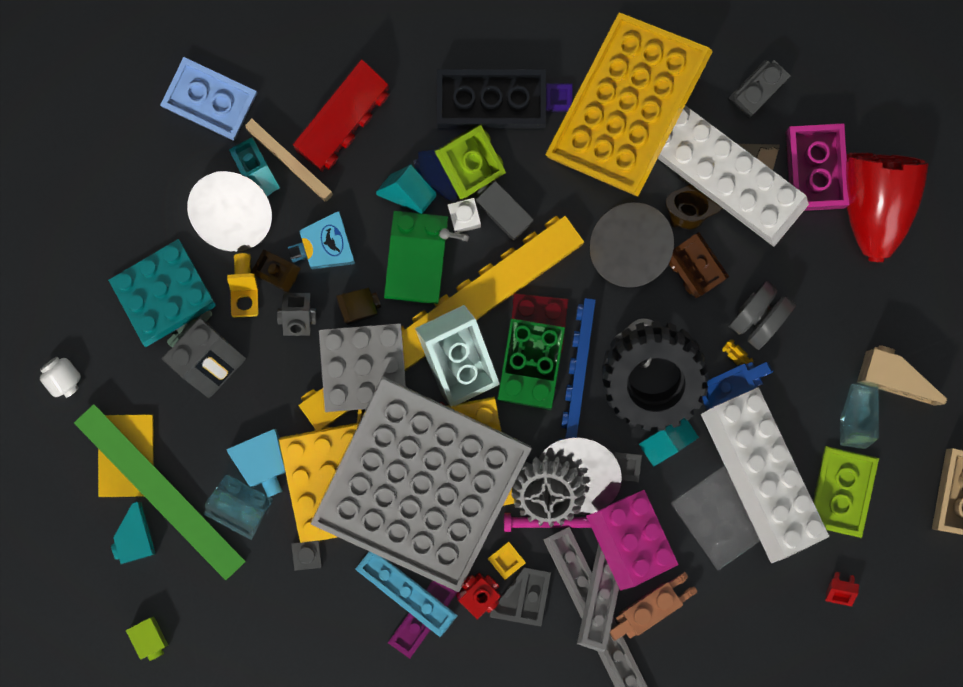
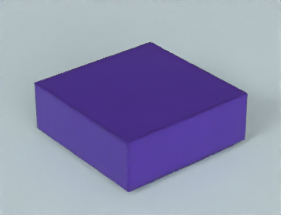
(558, 97)

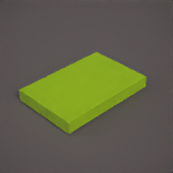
(844, 490)

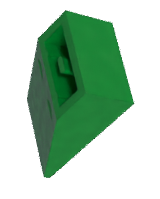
(531, 364)

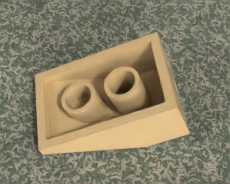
(895, 375)

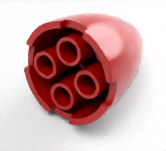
(883, 200)

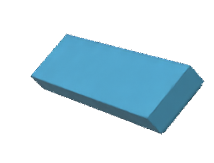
(407, 593)

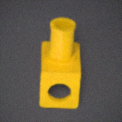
(243, 284)

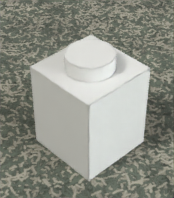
(464, 215)

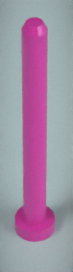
(523, 522)

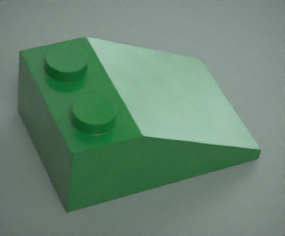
(415, 257)

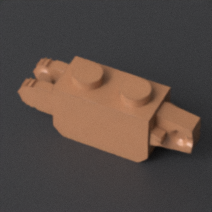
(651, 608)

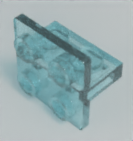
(237, 506)

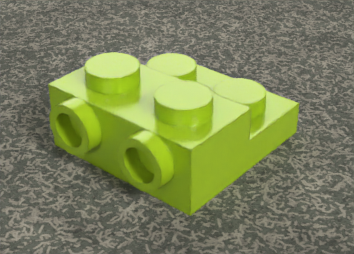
(470, 161)

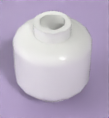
(60, 377)

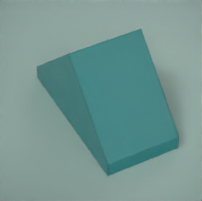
(407, 189)
(668, 442)

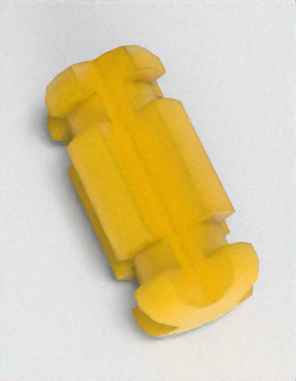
(736, 353)

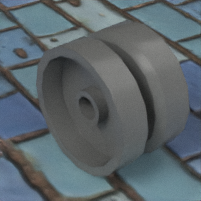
(759, 312)

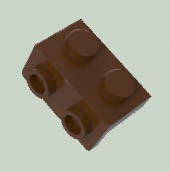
(697, 266)

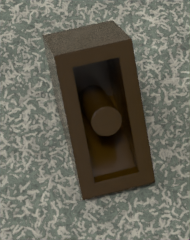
(358, 305)

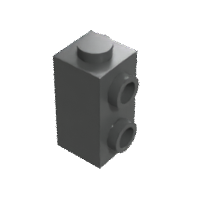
(503, 210)

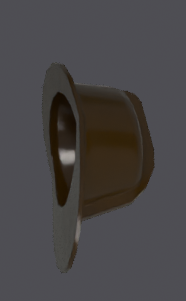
(690, 207)

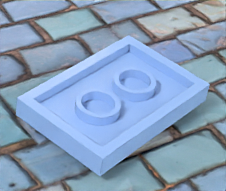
(208, 99)

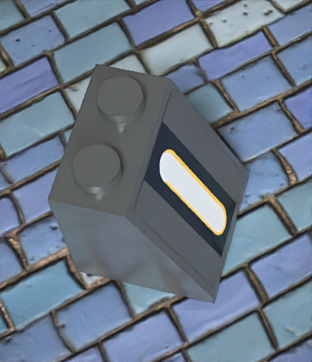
(204, 358)

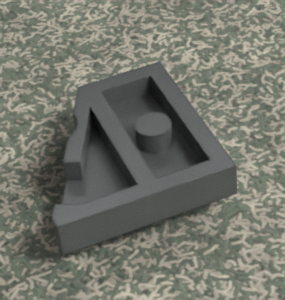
(524, 598)

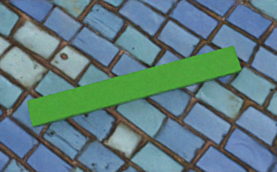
(159, 492)

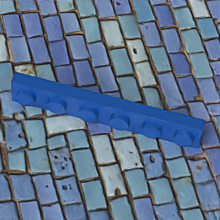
(577, 366)

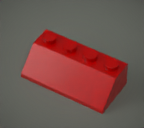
(342, 116)

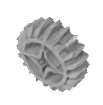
(561, 483)

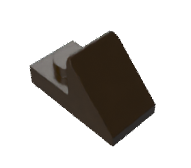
(276, 270)

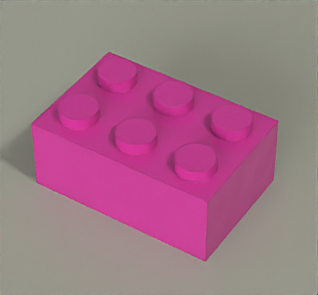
(818, 164)
(632, 540)

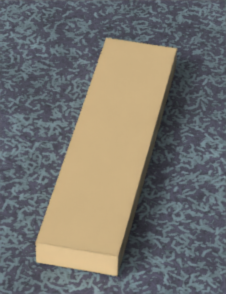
(288, 160)

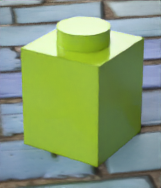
(147, 639)

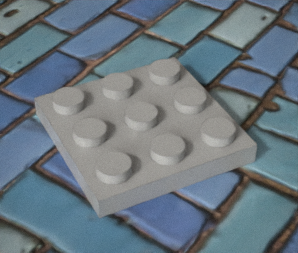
(356, 361)

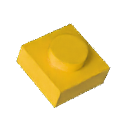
(506, 560)

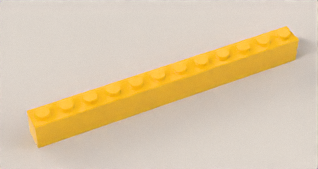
(479, 297)

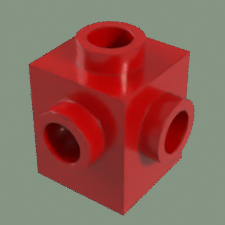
(475, 603)

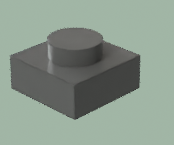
(629, 465)
(306, 555)

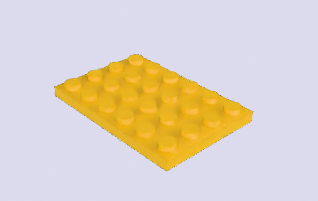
(628, 103)

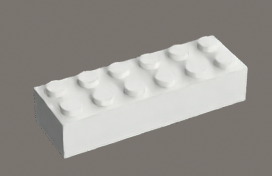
(732, 177)
(765, 475)

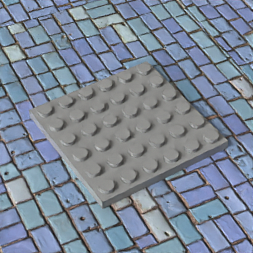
(420, 484)

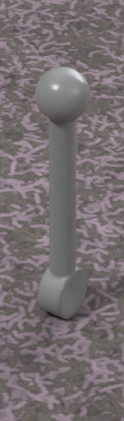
(444, 234)

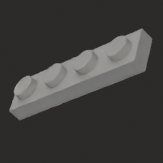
(599, 606)

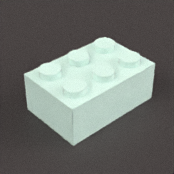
(457, 356)

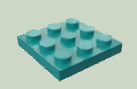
(162, 293)

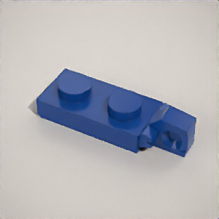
(735, 383)

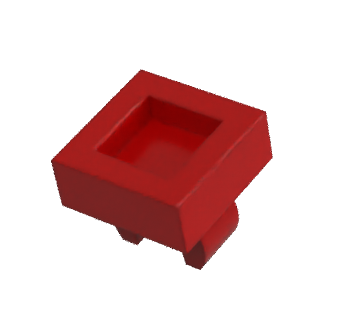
(841, 591)

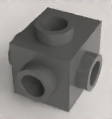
(296, 314)

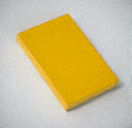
(140, 432)

